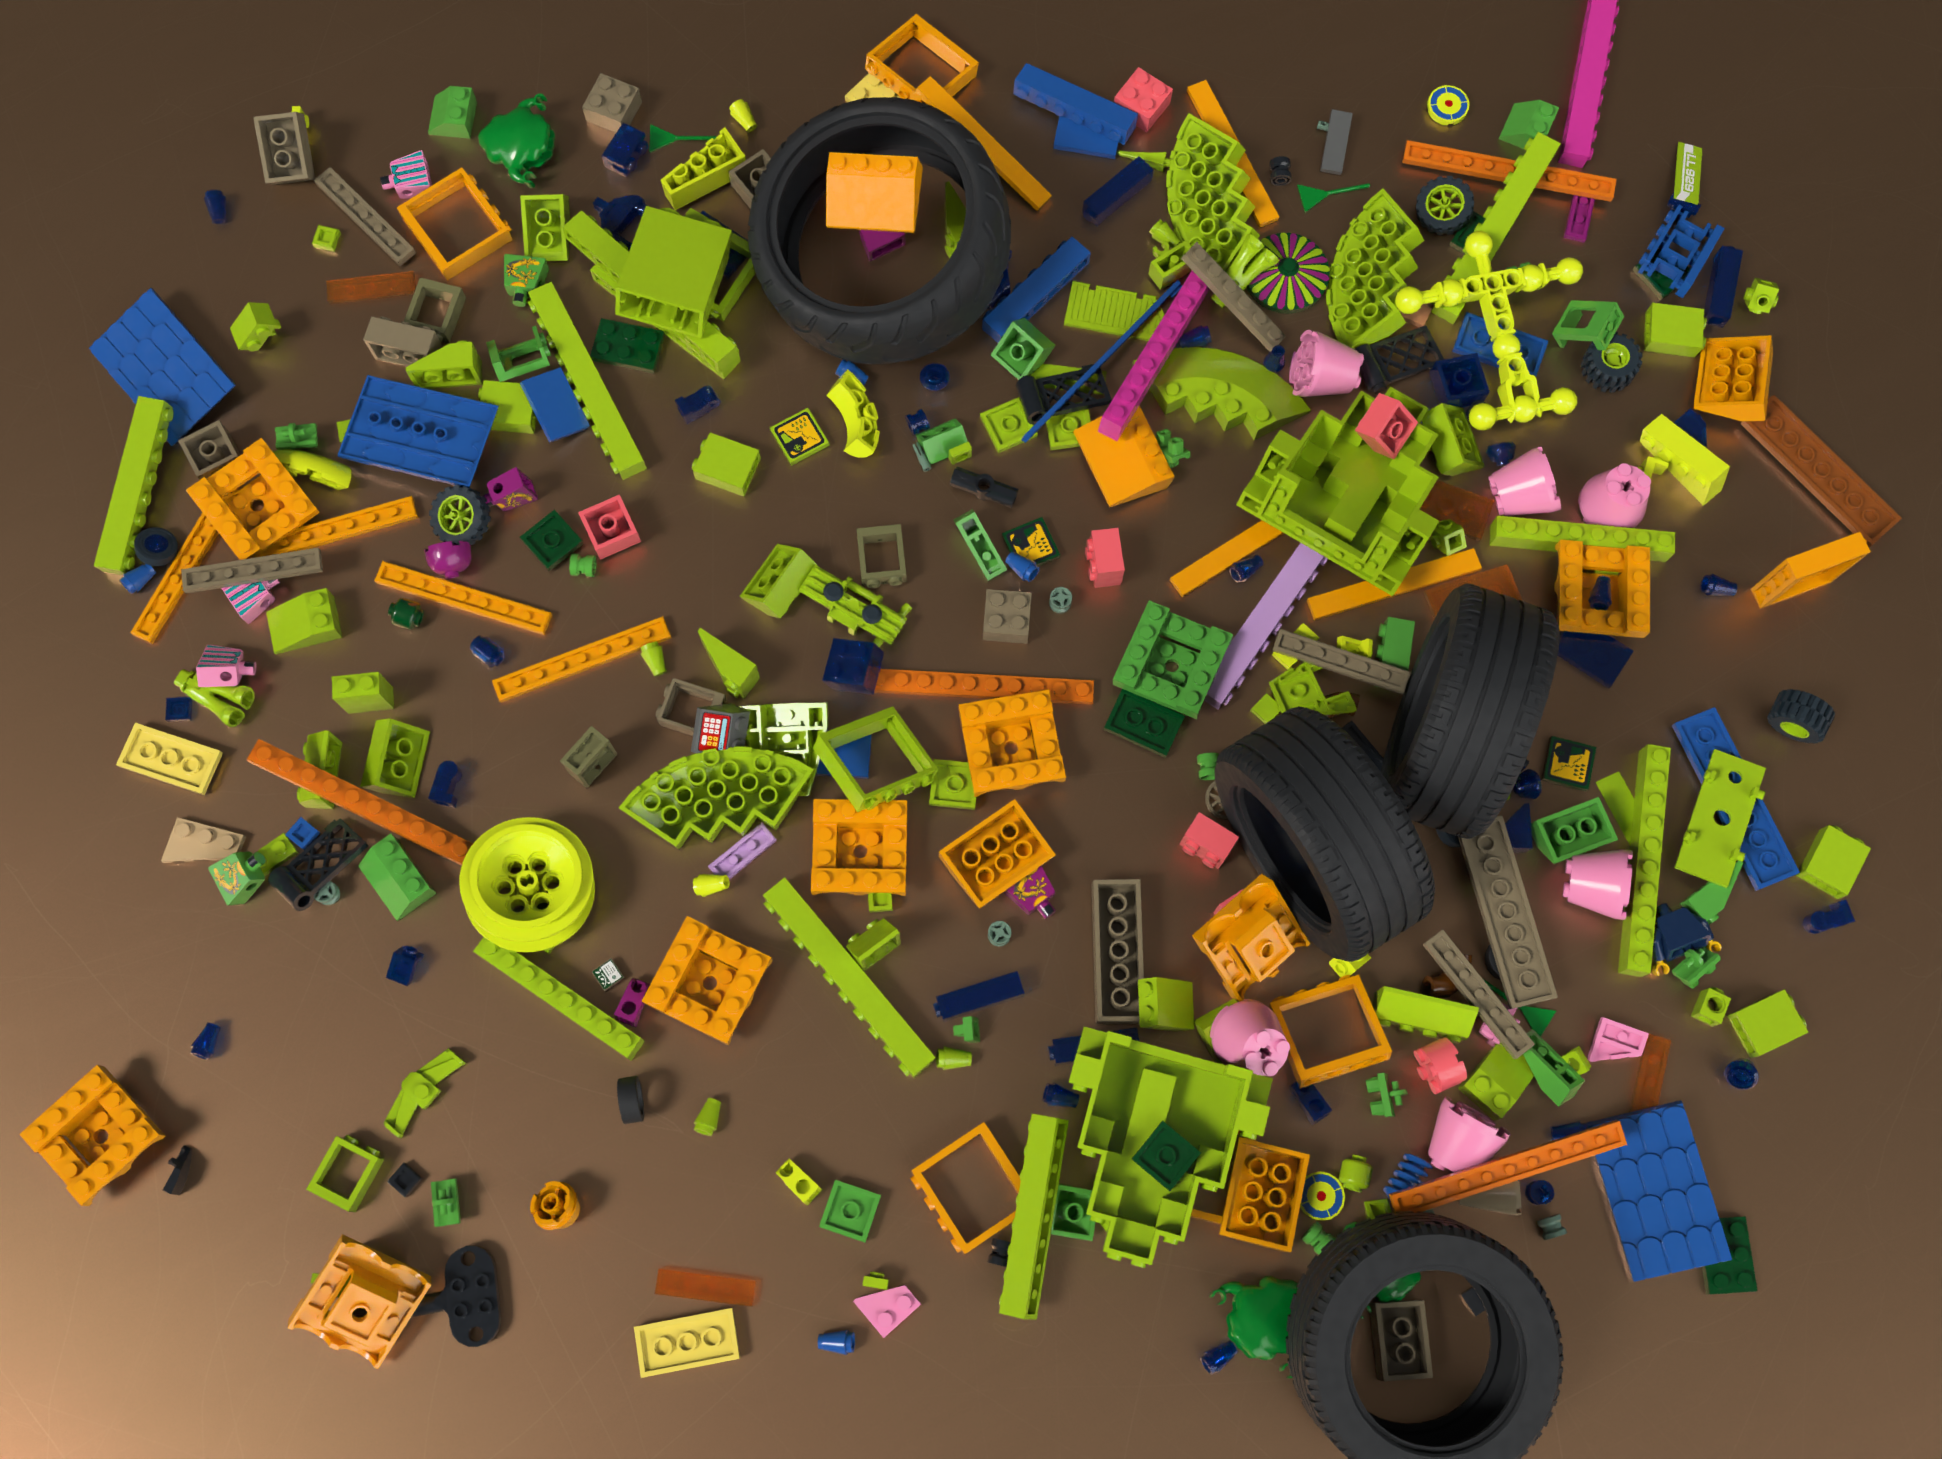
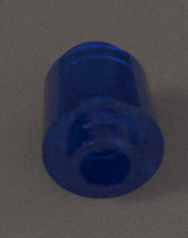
(1690, 207)
(487, 651)

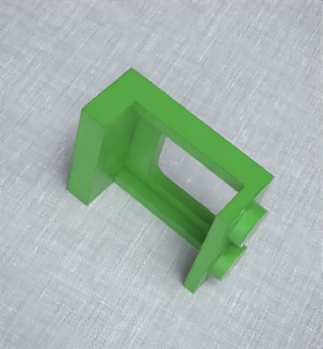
(1600, 328)
(503, 358)

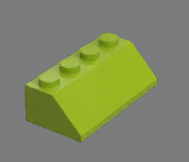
(1424, 1014)

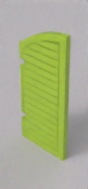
(1110, 310)

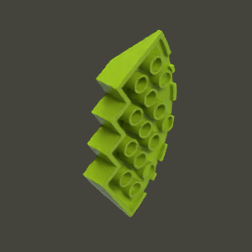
(1215, 217)
(1370, 272)
(1227, 386)
(716, 791)

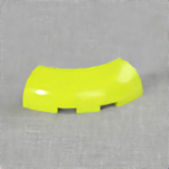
(858, 415)
(318, 467)

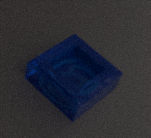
(178, 709)

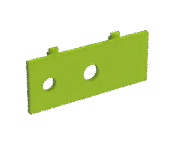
(1707, 847)

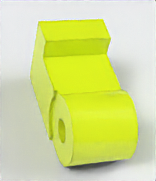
(798, 1182)

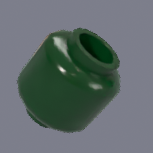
(406, 613)

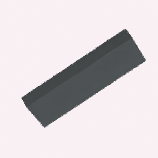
(1336, 142)

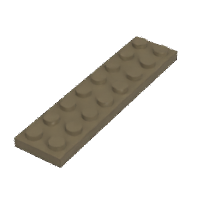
(1508, 917)

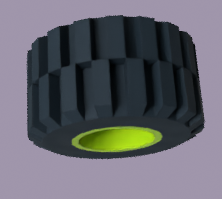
(1614, 366)
(1801, 716)

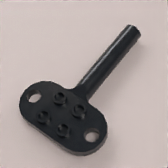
(467, 1298)

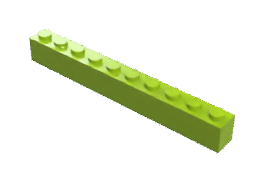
(1505, 210)
(610, 258)
(587, 381)
(1646, 845)
(849, 978)

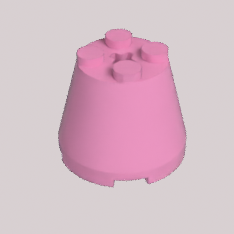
(1324, 366)
(1525, 486)
(1615, 497)
(1600, 881)
(1249, 1038)
(1464, 1137)

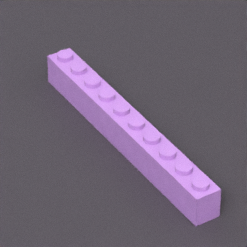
(1264, 621)

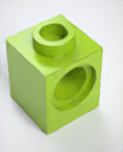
(1702, 1010)

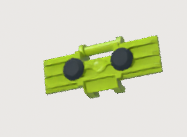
(849, 611)

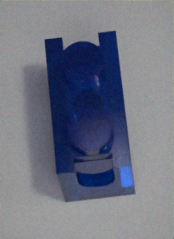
(625, 150)

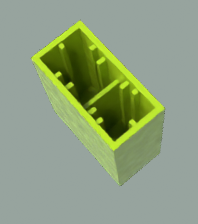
(673, 271)

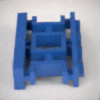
(1695, 258)

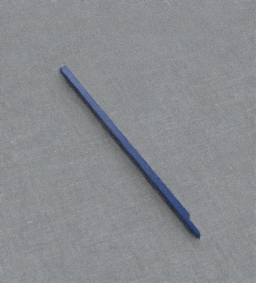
(1170, 292)

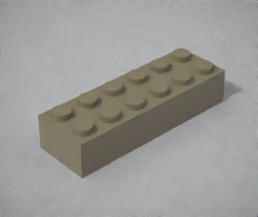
(1117, 950)

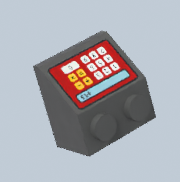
(719, 727)

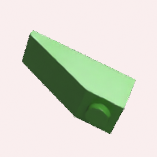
(980, 544)
(1711, 898)
(1551, 1071)

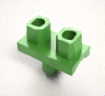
(296, 436)
(1171, 447)
(1695, 966)
(1381, 1084)
(445, 1202)

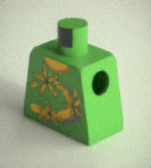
(523, 275)
(238, 876)

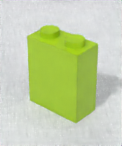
(1674, 330)
(514, 408)
(726, 464)
(362, 692)
(1834, 861)
(1166, 1004)
(1768, 1023)

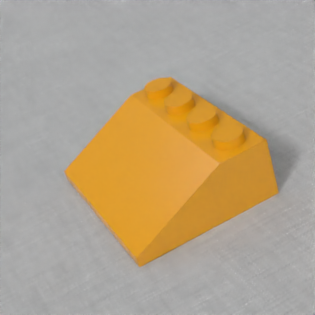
(872, 192)
(1735, 377)
(1127, 466)
(996, 854)
(1264, 1195)

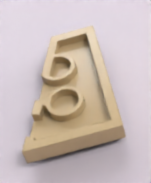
(200, 842)

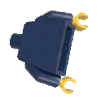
(1677, 933)

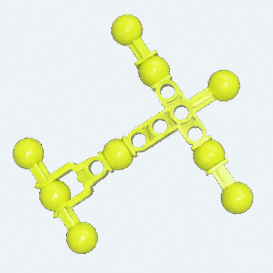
(1505, 344)

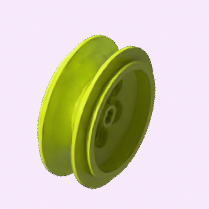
(525, 845)

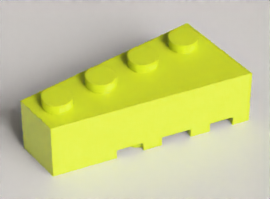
(703, 171)
(1688, 460)

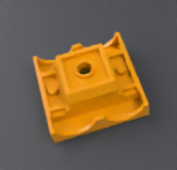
(243, 529)
(1629, 591)
(1007, 720)
(878, 830)
(1261, 931)
(681, 977)
(81, 1114)
(377, 1283)

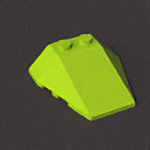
(789, 730)

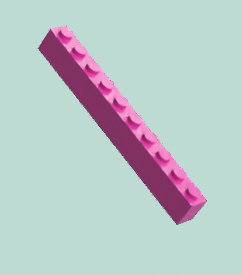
(1588, 82)
(1153, 357)

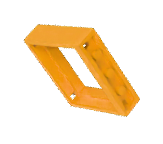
(934, 41)
(437, 193)
(1810, 569)
(1342, 1065)
(933, 1202)

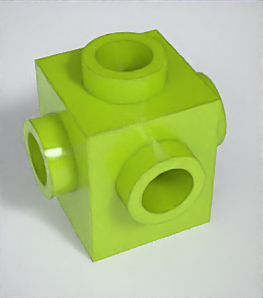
(1761, 296)
(1448, 537)

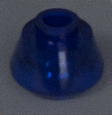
(934, 376)
(1501, 453)
(1528, 784)
(1741, 1074)

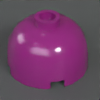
(448, 558)

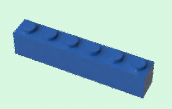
(1075, 103)
(1038, 288)

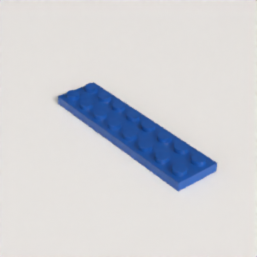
(1766, 853)

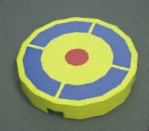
(1448, 105)
(1322, 1196)

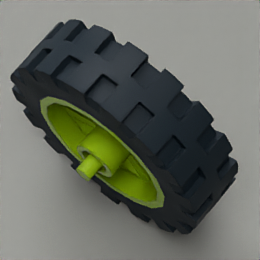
(1442, 186)
(440, 515)

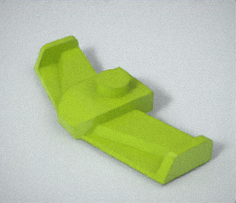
(420, 1090)

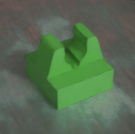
(968, 1029)

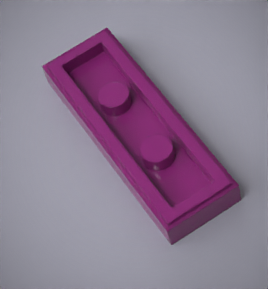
(1579, 218)

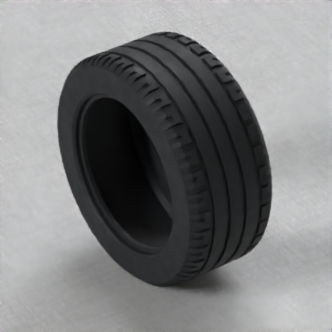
(1471, 709)
(1326, 832)
(1524, 1353)

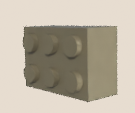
(284, 148)
(399, 342)
(1400, 1340)

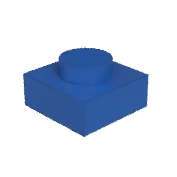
(302, 833)

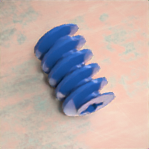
(1408, 1175)

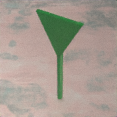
(661, 138)
(1312, 196)
(1536, 1017)

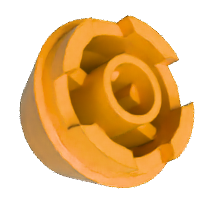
(555, 1206)

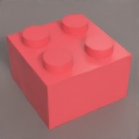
(1144, 96)
(1386, 426)
(609, 527)
(1105, 558)
(1208, 841)

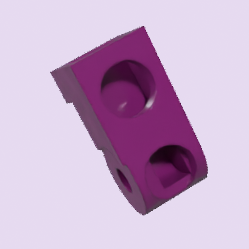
(631, 1003)

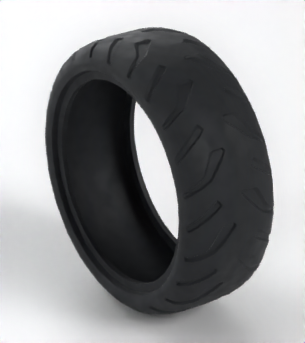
(797, 182)

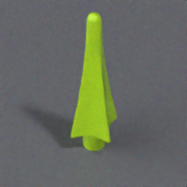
(1153, 159)

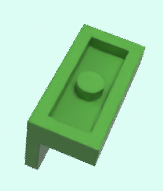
(940, 439)

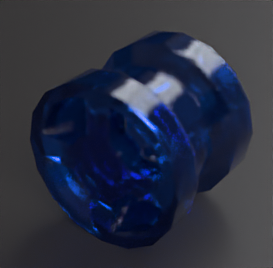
(917, 422)
(1533, 1192)

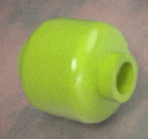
(1355, 1173)

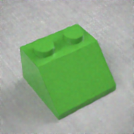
(453, 113)
(1527, 120)
(1022, 348)
(1070, 1213)

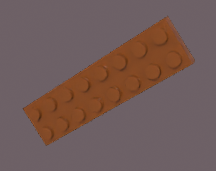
(1822, 472)

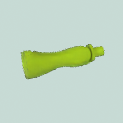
(1261, 260)
(228, 714)

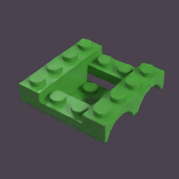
(1144, 661)

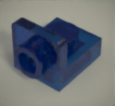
(404, 964)

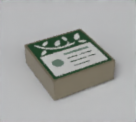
(608, 975)

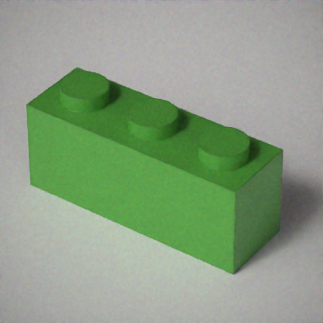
(1395, 642)

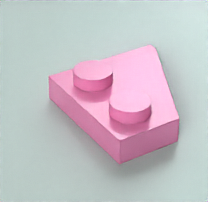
(1616, 1041)
(888, 1308)

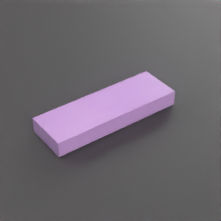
(743, 852)

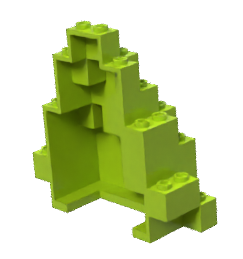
(1346, 496)
(1130, 1096)

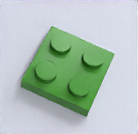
(850, 1211)

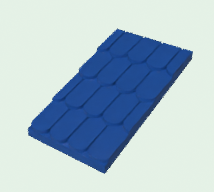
(162, 360)
(418, 431)
(1661, 1194)

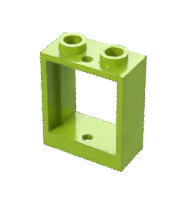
(347, 1203)

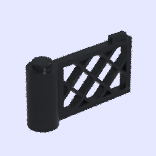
(1375, 372)
(1037, 404)
(298, 889)

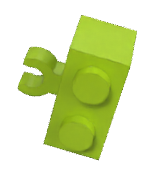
(1168, 264)
(254, 326)

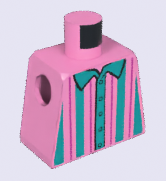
(408, 176)
(251, 598)
(222, 667)

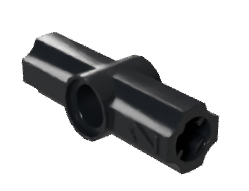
(971, 481)

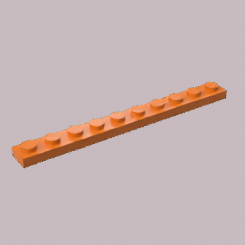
(1498, 168)
(981, 685)
(359, 801)
(1509, 1168)

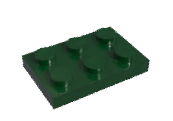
(627, 345)
(1144, 723)
(1736, 1274)

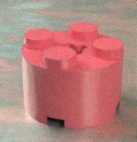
(1440, 1065)

